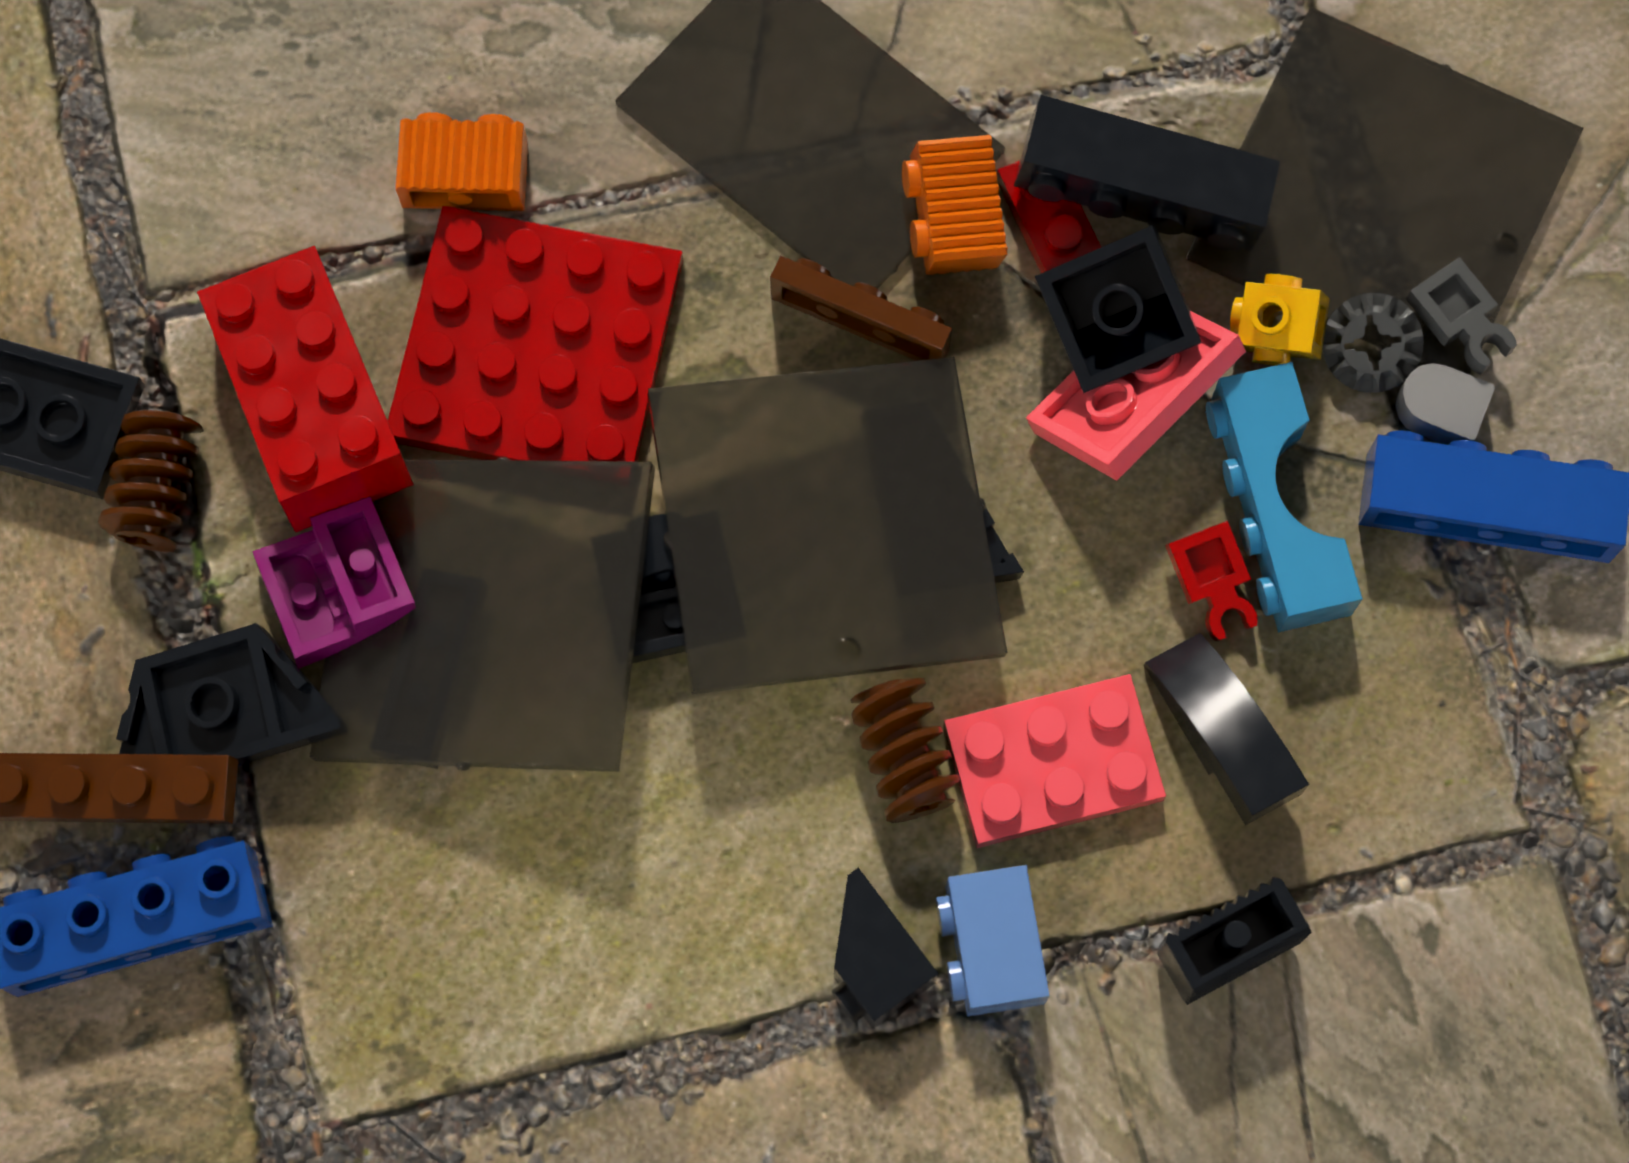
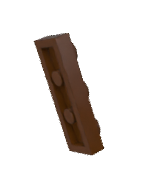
(859, 310)

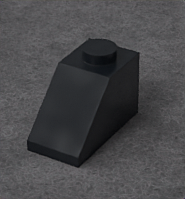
(876, 957)

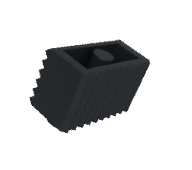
(1233, 940)

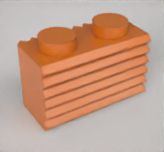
(462, 163)
(955, 204)

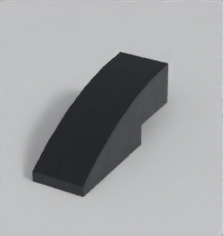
(1226, 728)

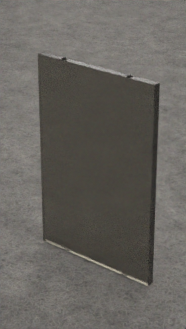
(798, 127)

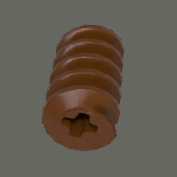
(146, 478)
(903, 749)

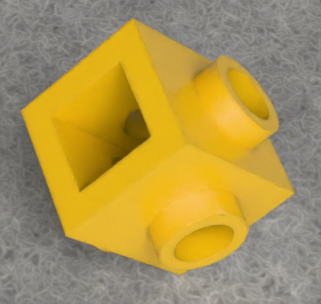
(1299, 331)

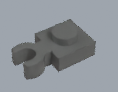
(1458, 307)

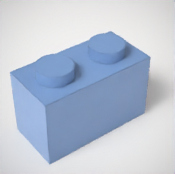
(994, 941)

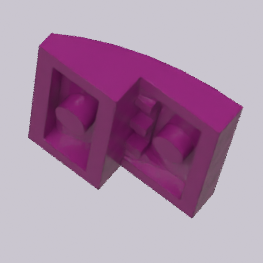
(334, 582)

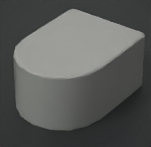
(1443, 403)

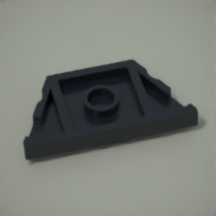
(224, 698)

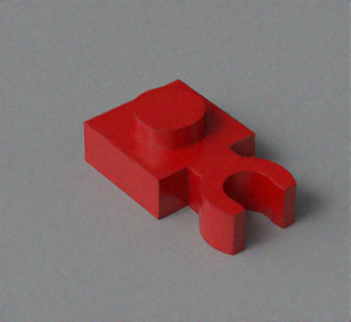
(1209, 569)

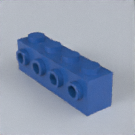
(130, 916)

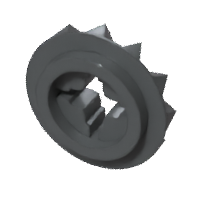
(1391, 318)

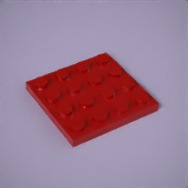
(533, 342)

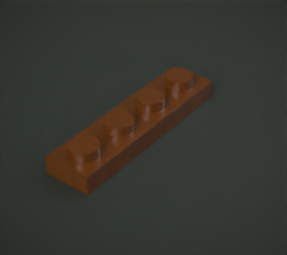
(118, 788)

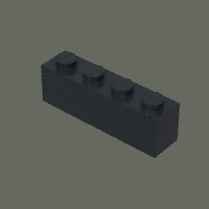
(1146, 174)

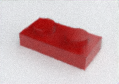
(1051, 229)

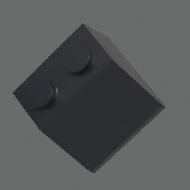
(1119, 308)

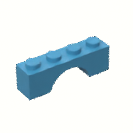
(1302, 572)

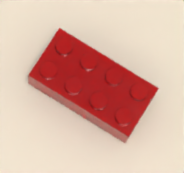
(304, 387)

